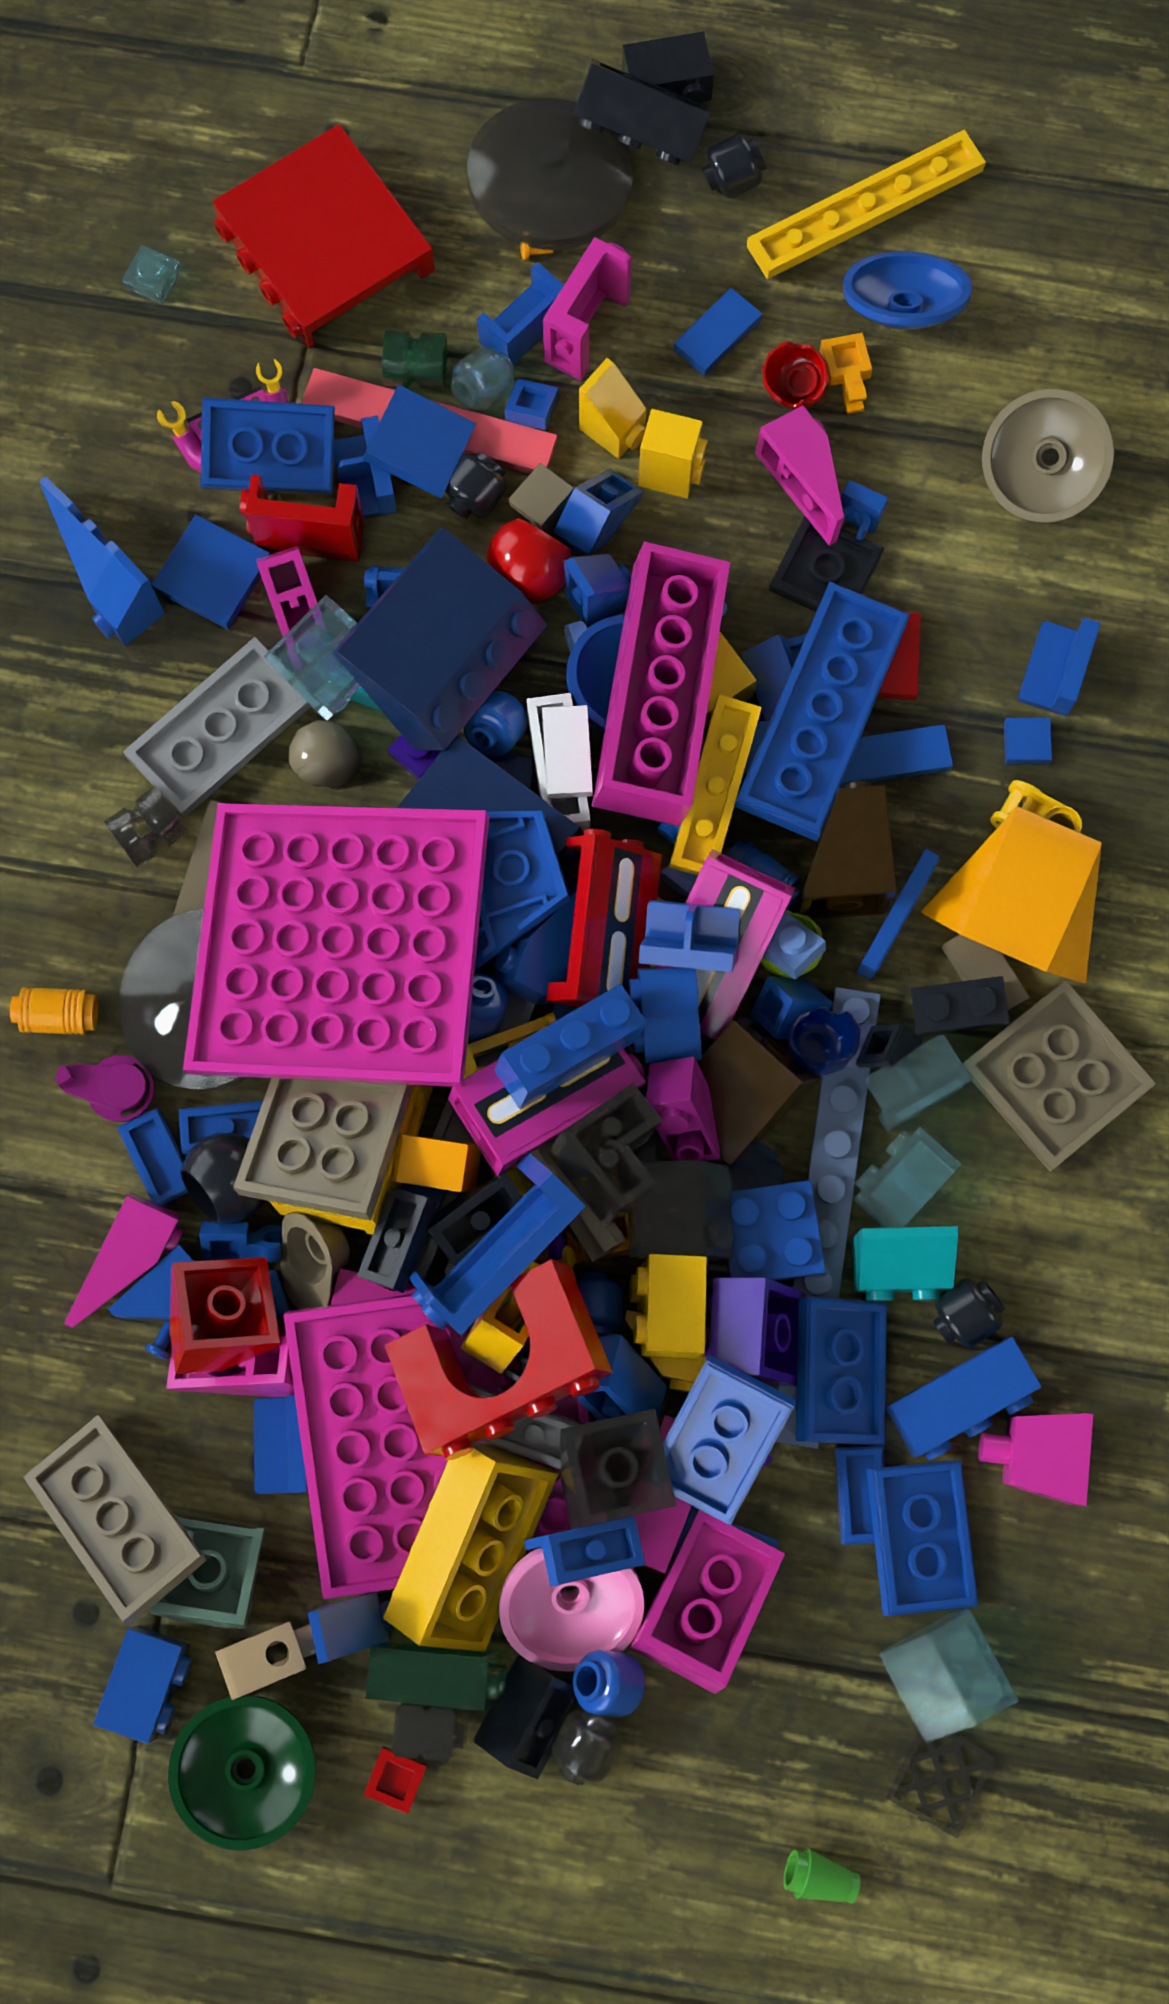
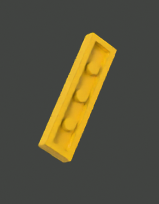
(716, 784)

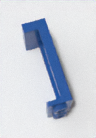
(501, 1252)

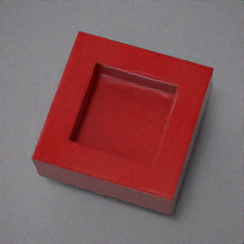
(395, 1780)

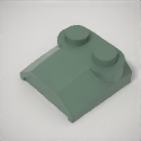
(223, 1586)

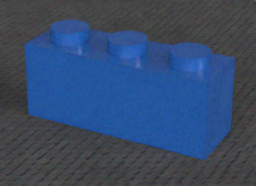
(570, 1046)
(963, 1399)

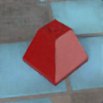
(221, 1313)

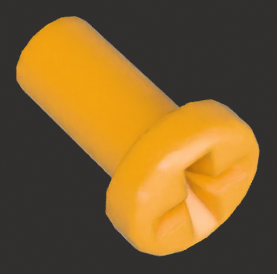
(526, 251)

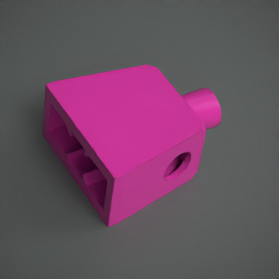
(1044, 1455)

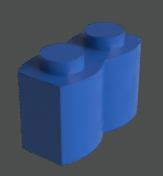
(670, 1007)

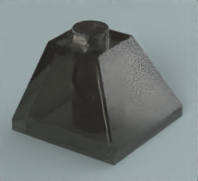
(614, 1469)

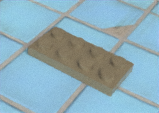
(114, 1520)

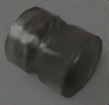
(159, 817)

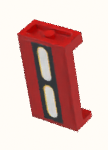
(609, 916)

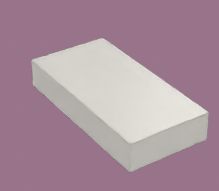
(567, 752)

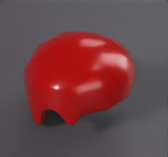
(795, 375)

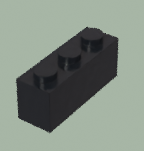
(640, 112)

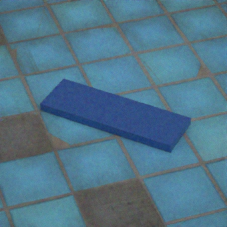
(822, 711)

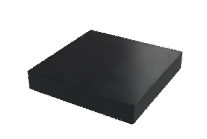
(813, 564)

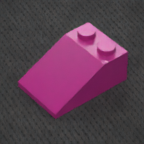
(707, 1602)

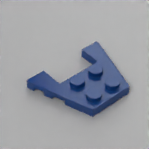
(520, 880)

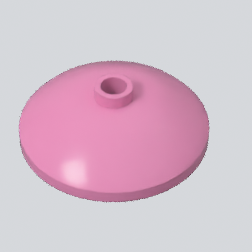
(563, 1625)

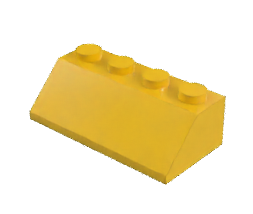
(468, 1548)

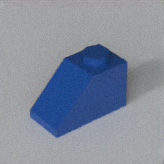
(597, 511)
(596, 587)
(152, 1294)

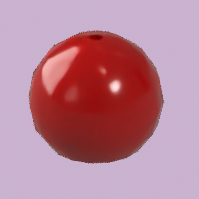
(529, 560)

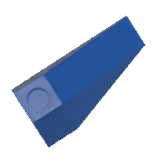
(112, 582)

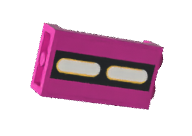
(762, 905)
(509, 1133)

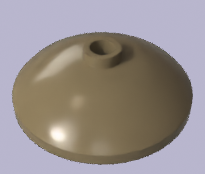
(1016, 451)

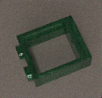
(435, 1676)

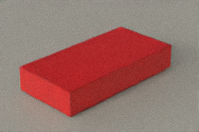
(902, 675)

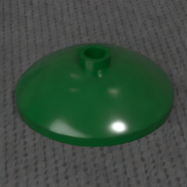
(214, 1794)

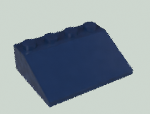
(439, 641)

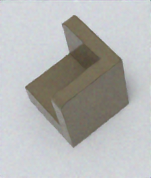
(542, 498)

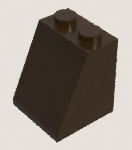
(854, 858)
(750, 1085)

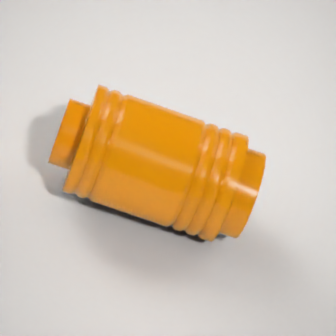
(54, 1011)

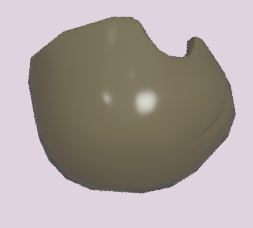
(324, 754)

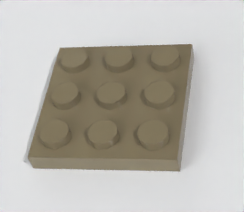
(1057, 1075)
(323, 1144)

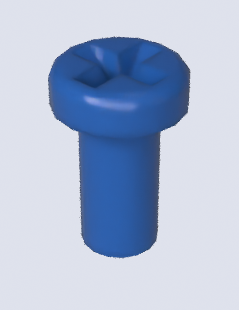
(161, 1342)

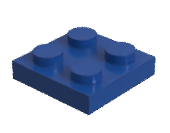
(775, 1233)

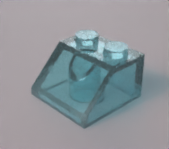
(308, 662)
(948, 1676)

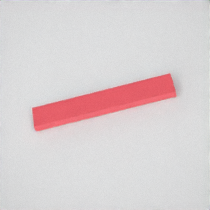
(503, 441)

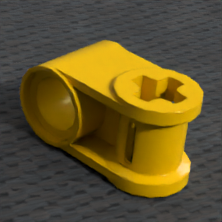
(1035, 801)

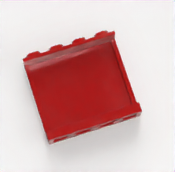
(320, 232)

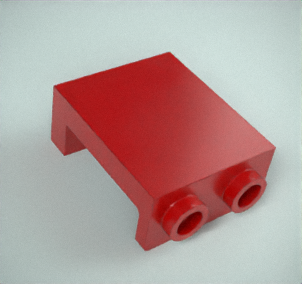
(313, 528)

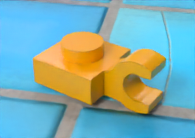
(848, 366)

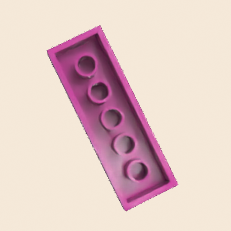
(661, 685)

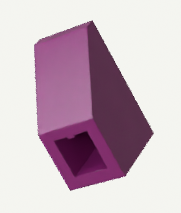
(685, 1105)

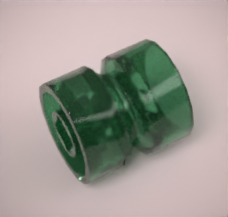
(414, 359)

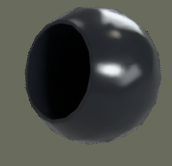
(211, 1175)

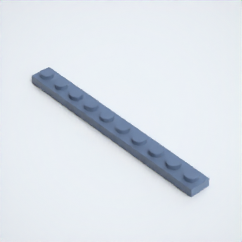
(835, 1165)

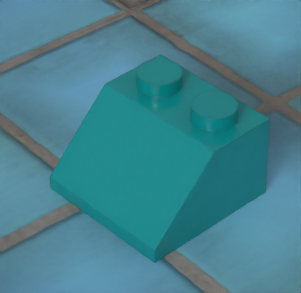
(904, 1262)

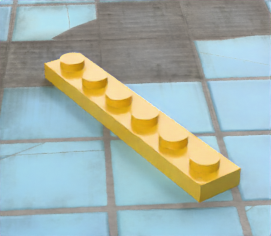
(865, 204)

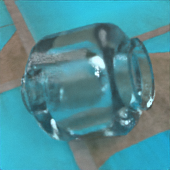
(482, 379)

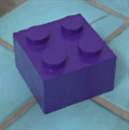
(755, 1328)

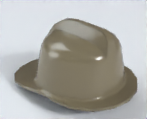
(311, 1259)

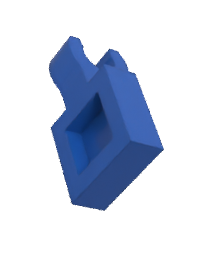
(235, 1241)

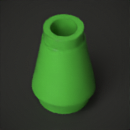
(819, 1878)

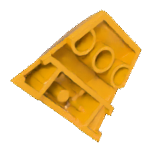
(1027, 894)

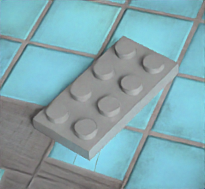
(217, 728)

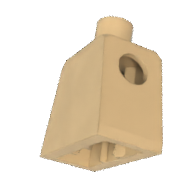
(246, 1664)

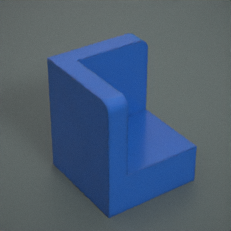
(783, 1001)

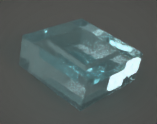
(151, 274)

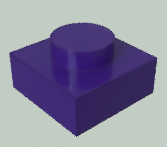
(412, 760)

